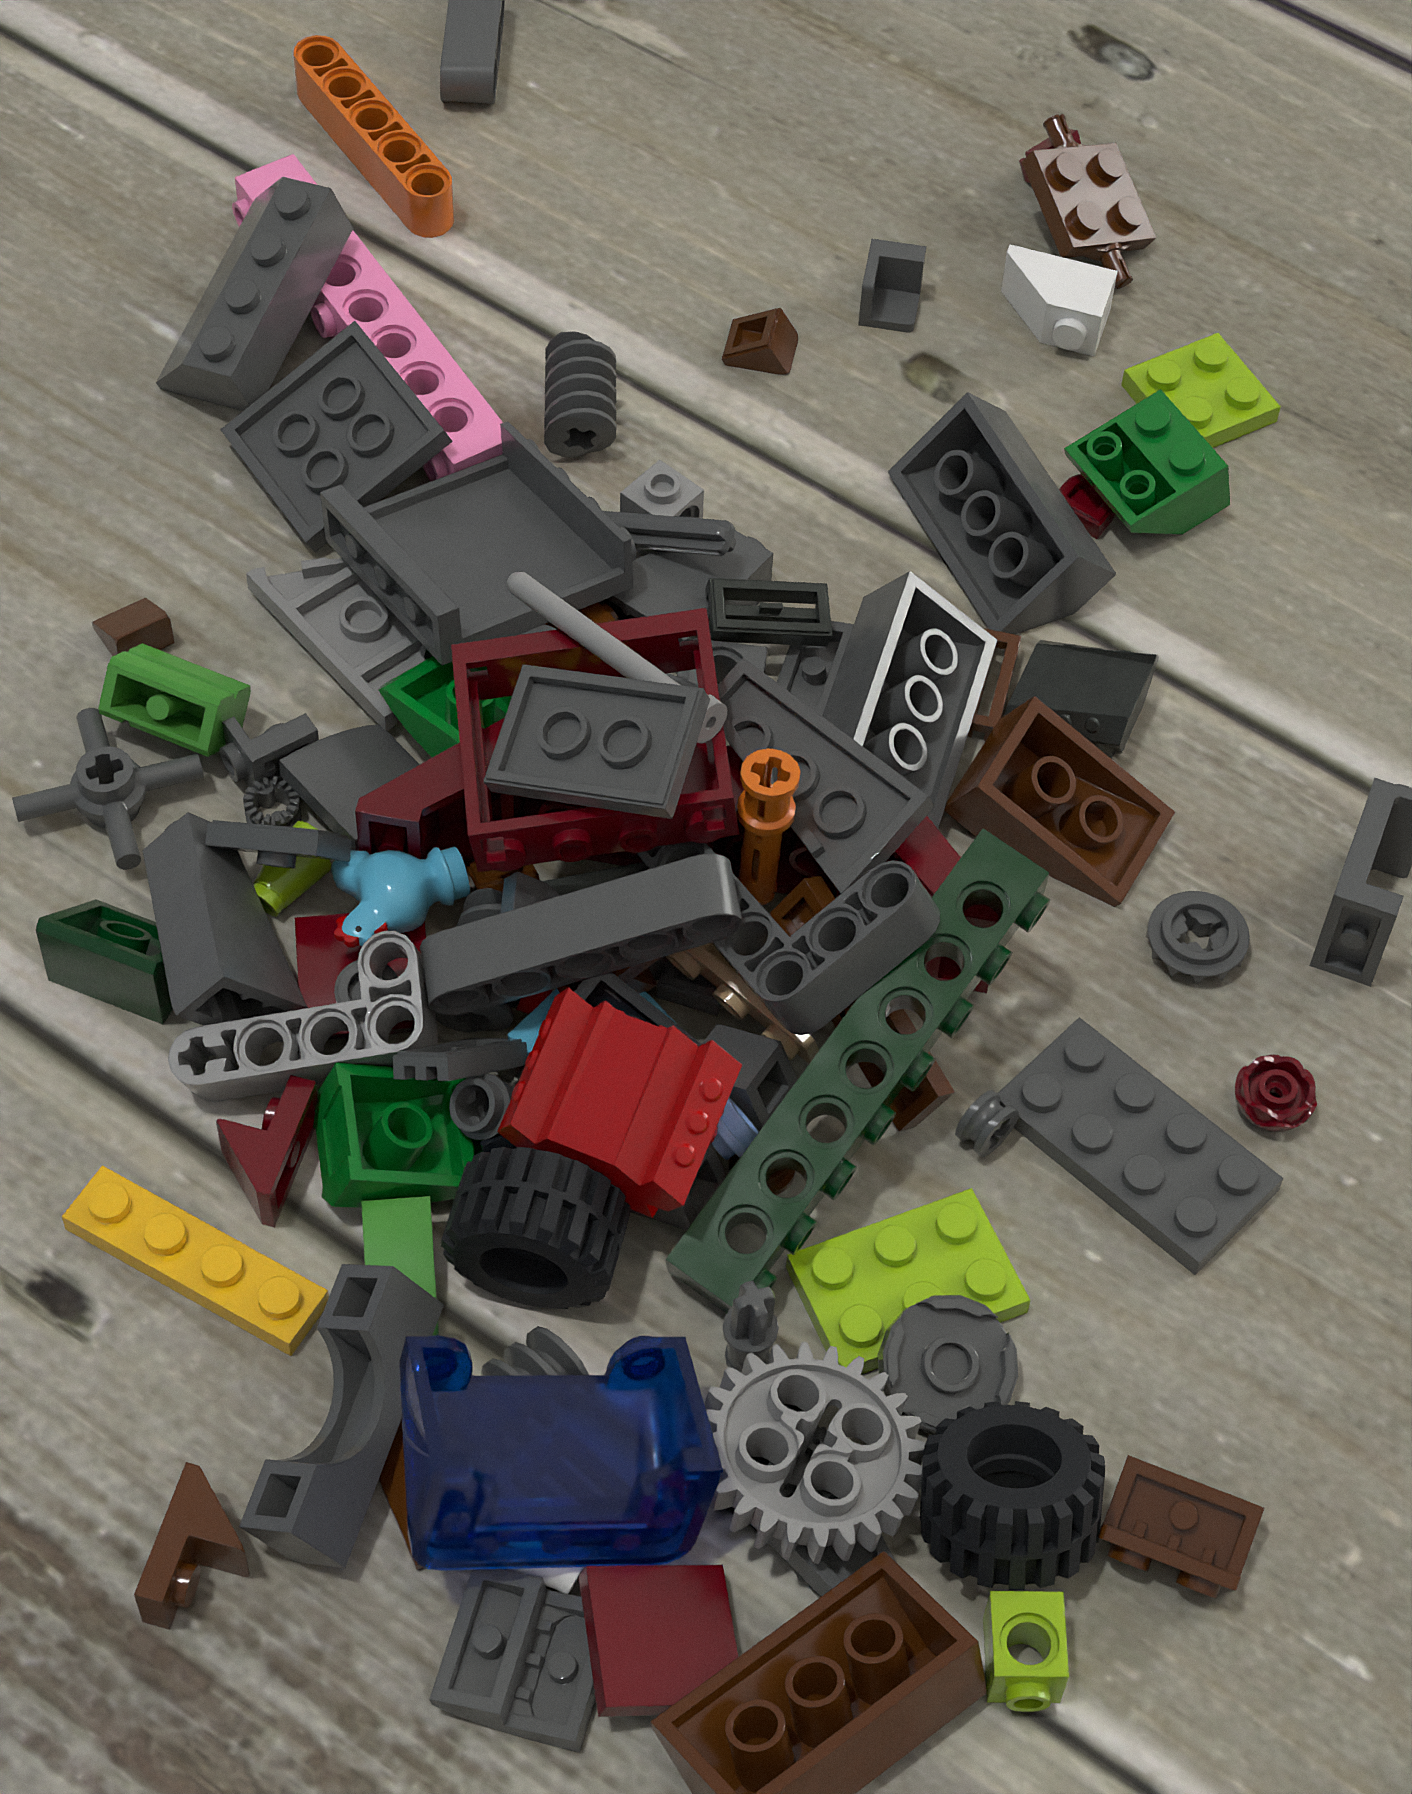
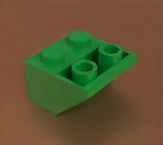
(1153, 468)

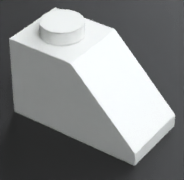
(1059, 297)

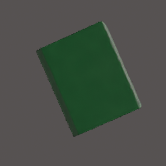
(107, 957)

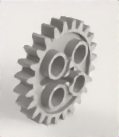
(872, 1481)

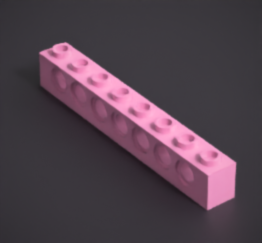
(366, 294)

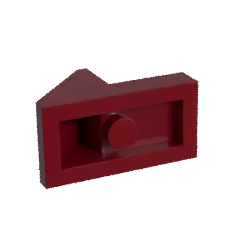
(270, 1157)

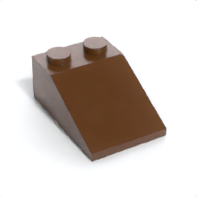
(1060, 803)

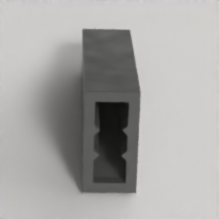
(214, 931)

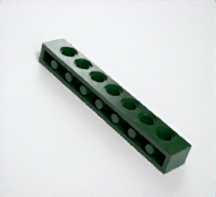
(985, 875)

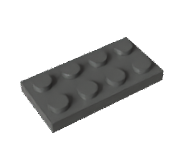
(1138, 1145)

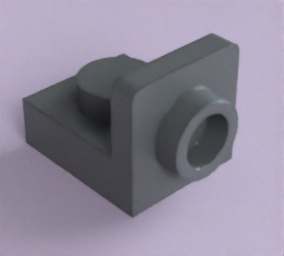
(260, 756)

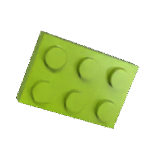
(870, 1275)

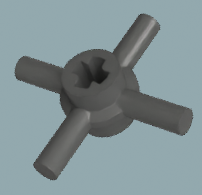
(108, 788)

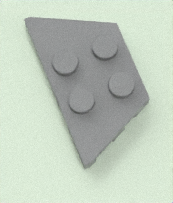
(342, 628)

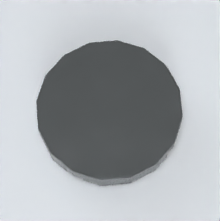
(947, 1358)

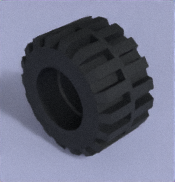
(536, 1228)
(1011, 1495)

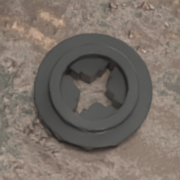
(1204, 915)

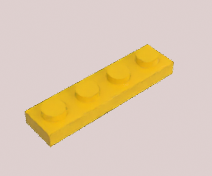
(196, 1260)

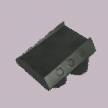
(1089, 689)

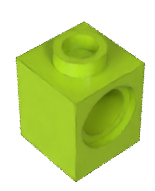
(1032, 1620)

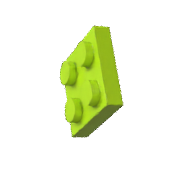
(1208, 388)

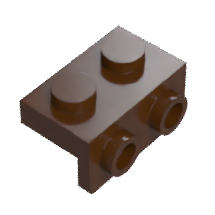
(1180, 1525)

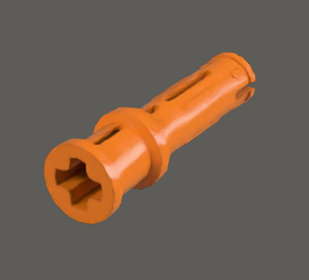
(765, 814)

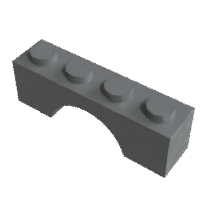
(318, 1499)

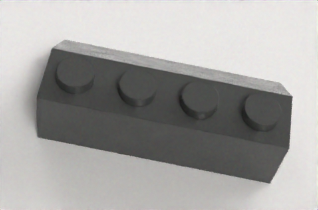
(259, 296)
(1000, 519)
(912, 683)

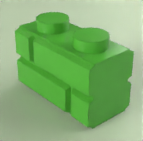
(172, 698)

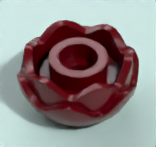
(1277, 1075)

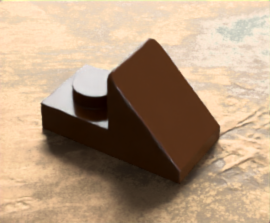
(190, 1535)

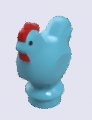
(396, 890)

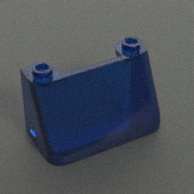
(554, 1462)

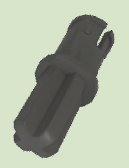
(750, 1325)

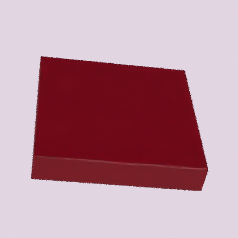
(654, 1633)

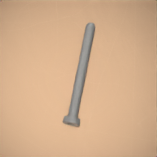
(603, 643)

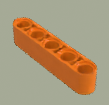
(374, 136)

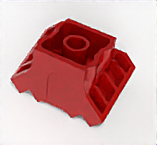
(621, 1099)

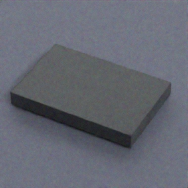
(597, 741)

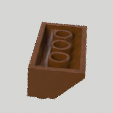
(828, 1693)

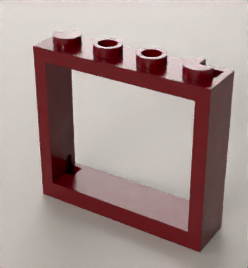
(590, 830)

